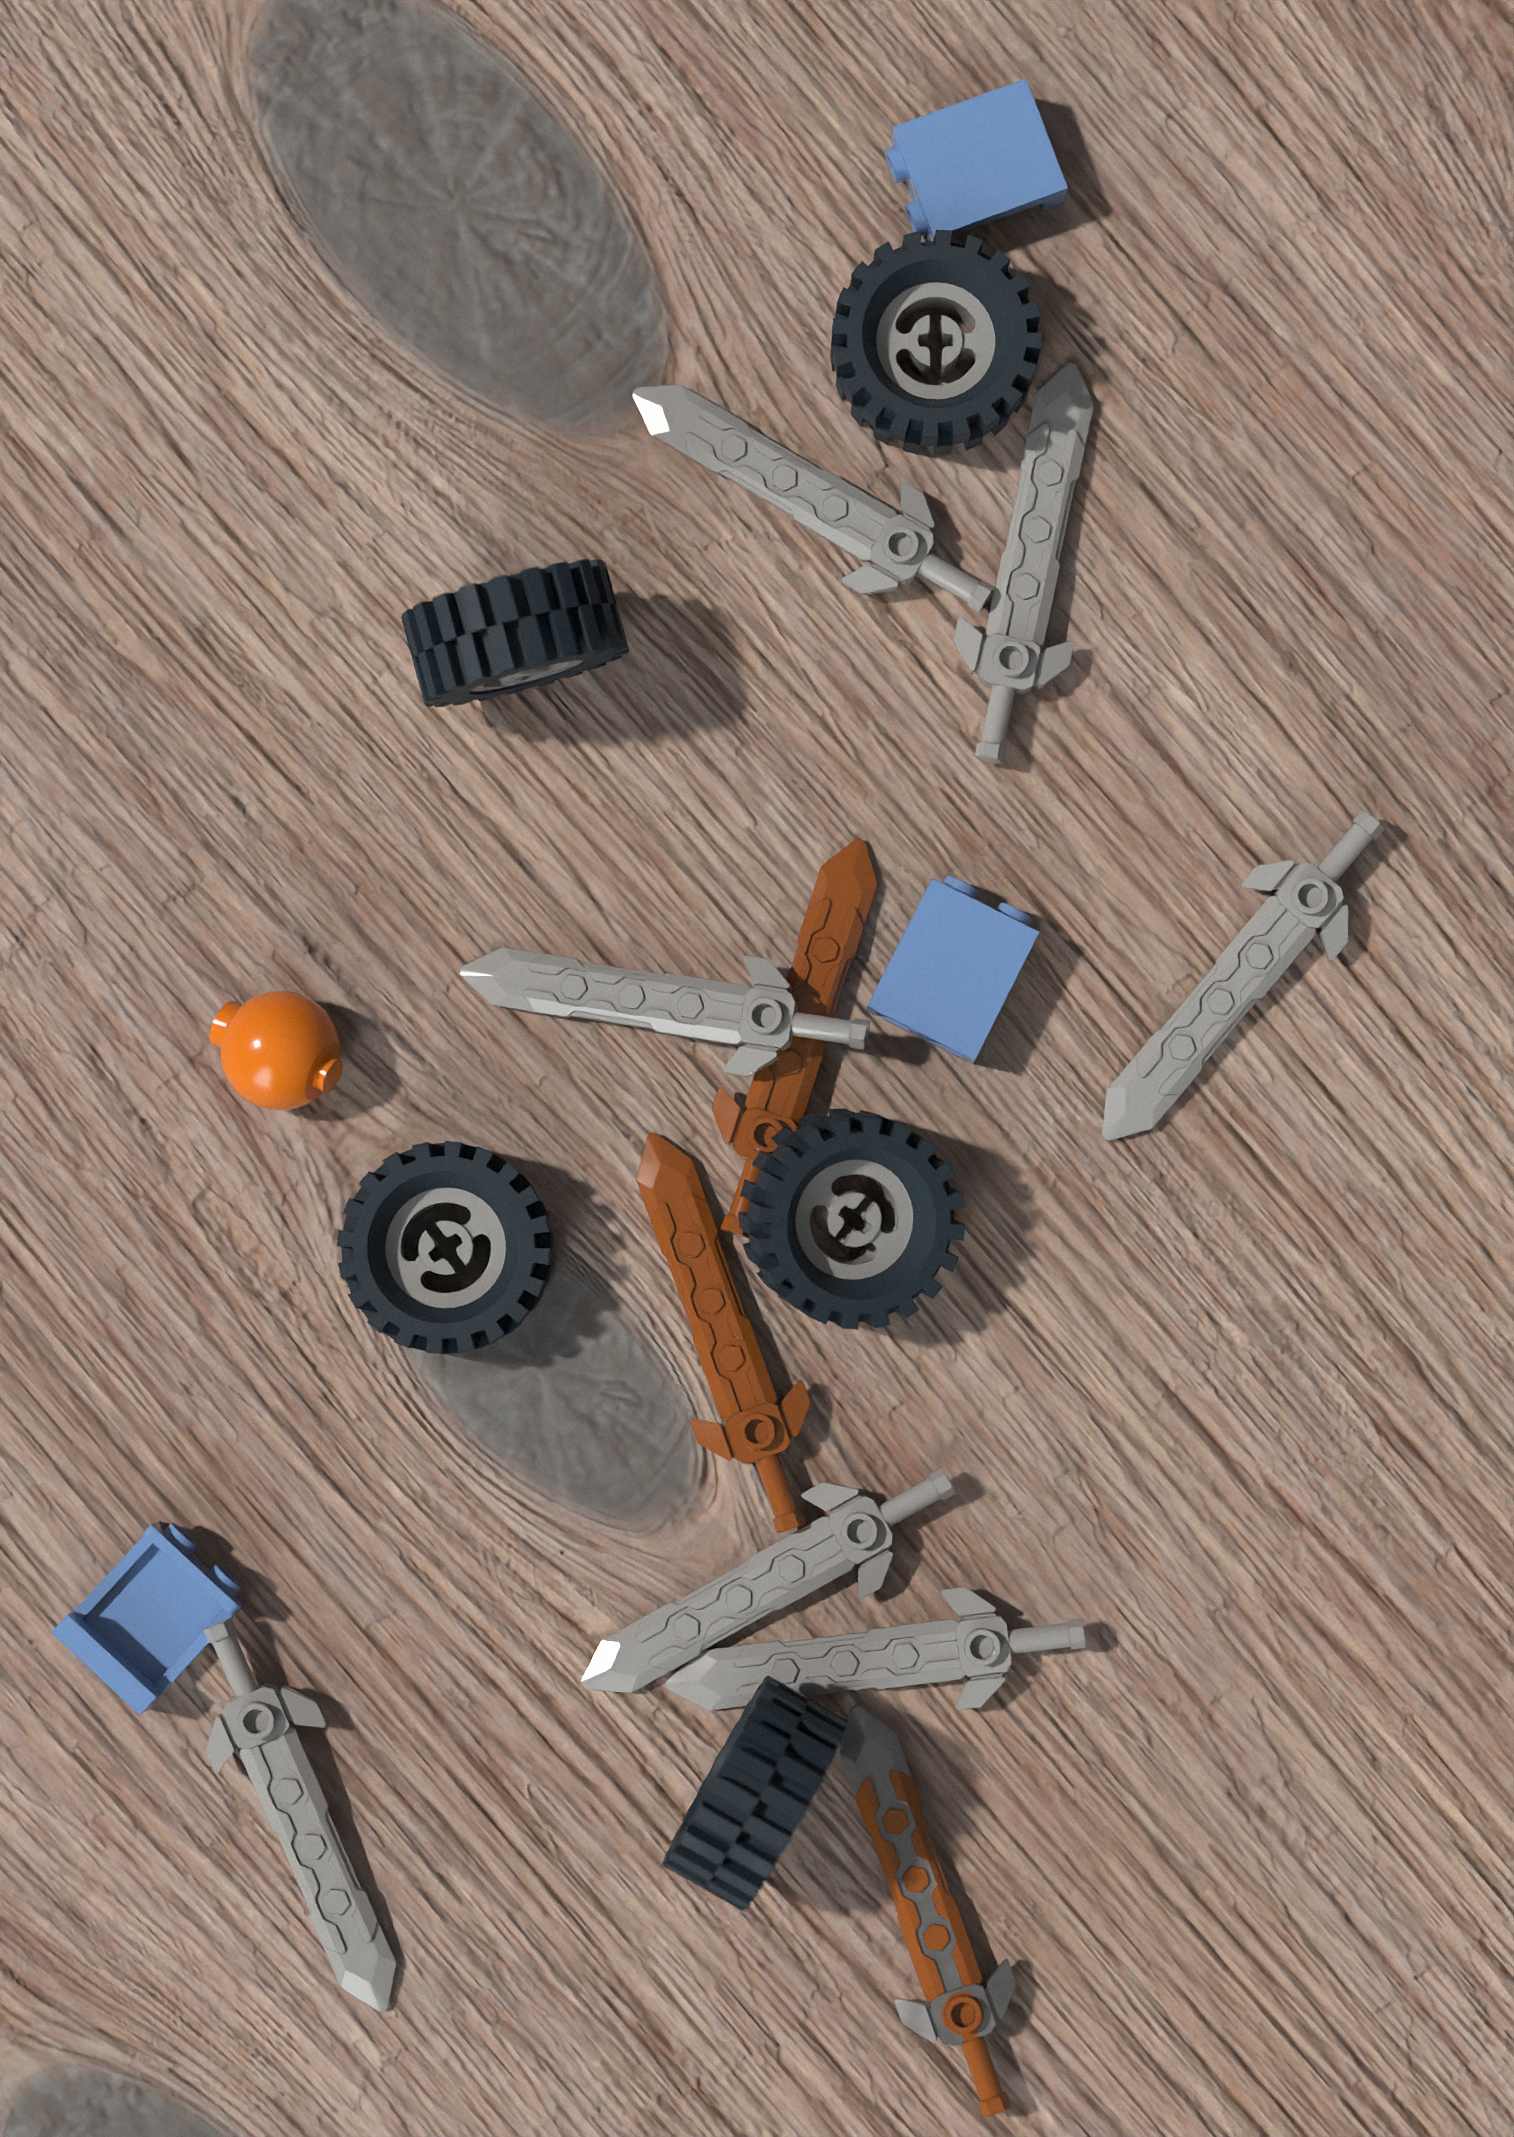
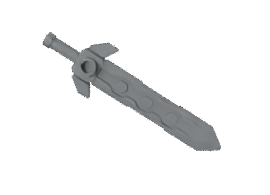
(813, 496)
(1030, 564)
(1241, 976)
(668, 1003)
(765, 1583)
(877, 1658)
(299, 1814)

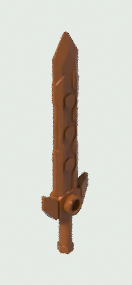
(816, 977)
(721, 1331)

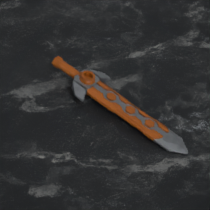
(926, 1910)

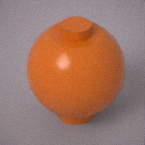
(278, 1049)

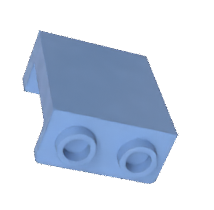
(976, 162)
(953, 968)
(150, 1615)

